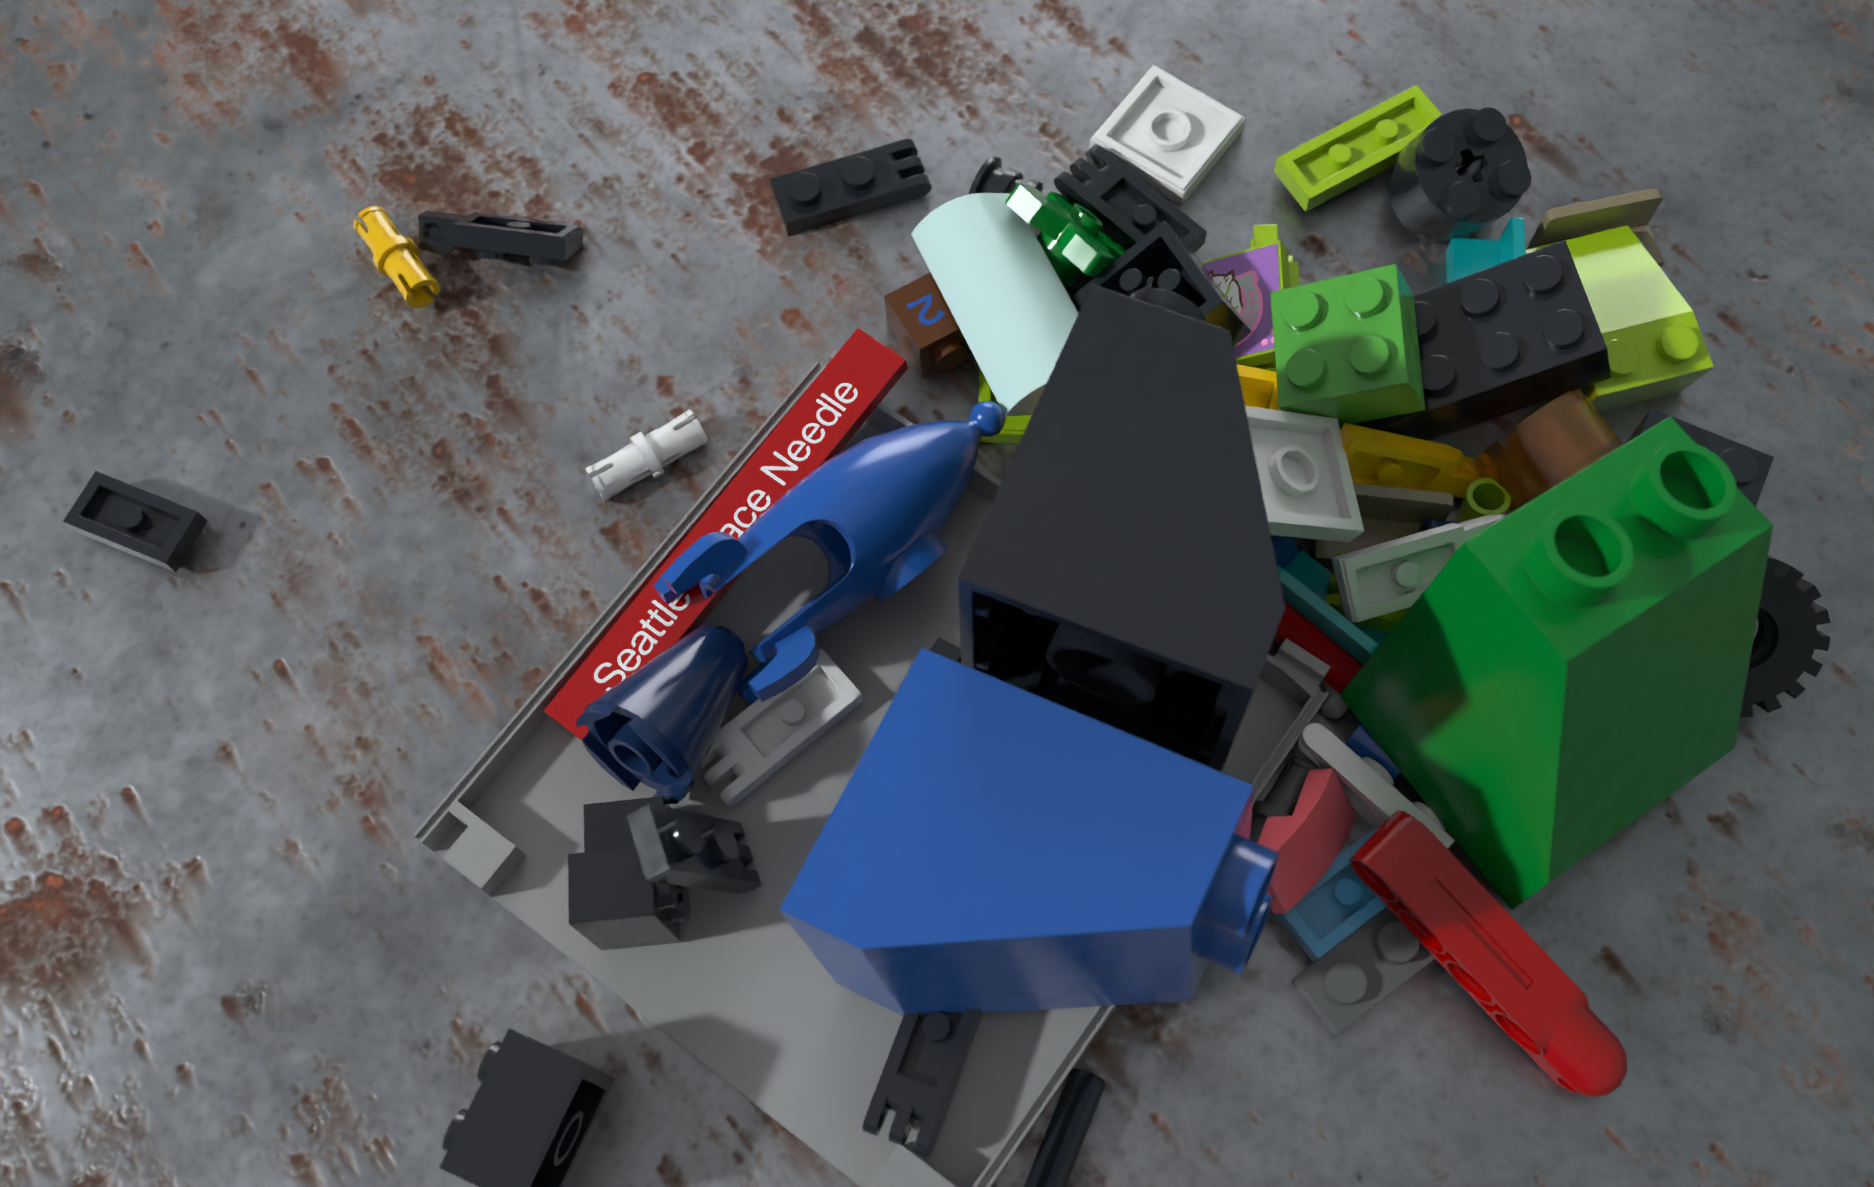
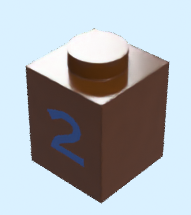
(925, 327)

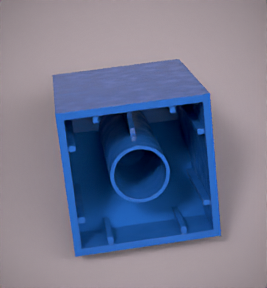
(1026, 859)

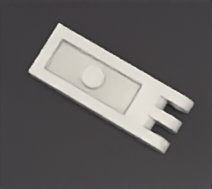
(779, 729)
(1364, 781)

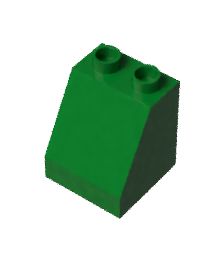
(1575, 659)

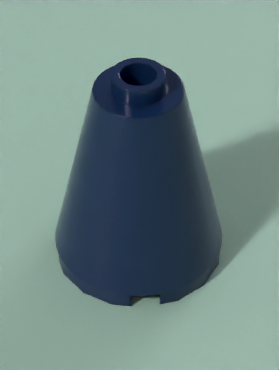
(667, 713)

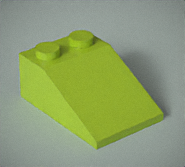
(1642, 318)

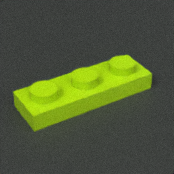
(1354, 148)

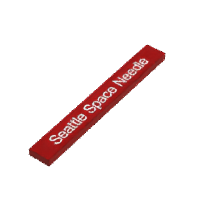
(803, 440)

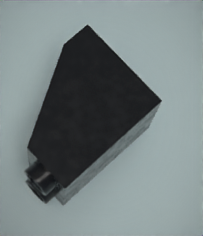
(1131, 535)

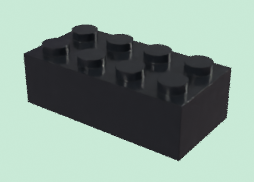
(1502, 343)

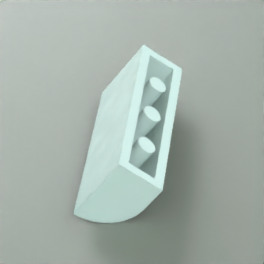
(999, 293)

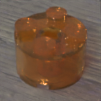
(1548, 448)

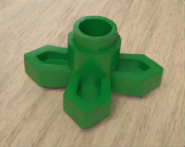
(1066, 233)

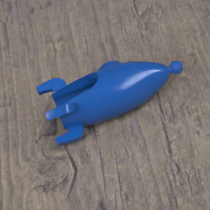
(870, 514)

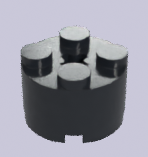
(1459, 175)

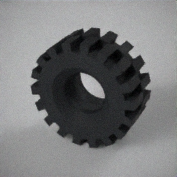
(1784, 638)

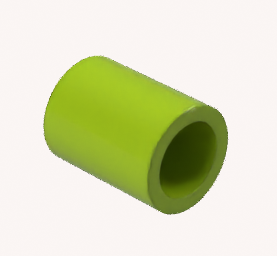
(1483, 499)

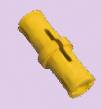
(396, 257)

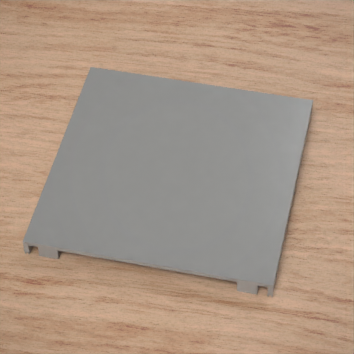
(741, 979)

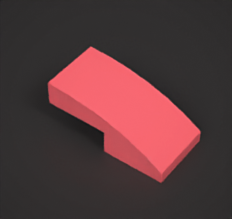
(1308, 838)

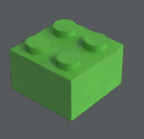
(1348, 347)

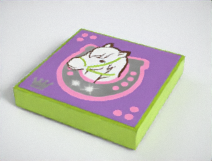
(1247, 283)

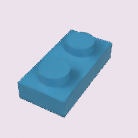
(1332, 907)

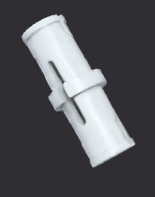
(647, 455)

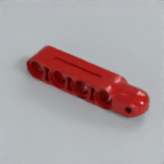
(1490, 956)

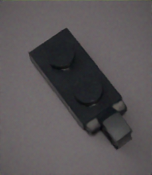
(498, 235)

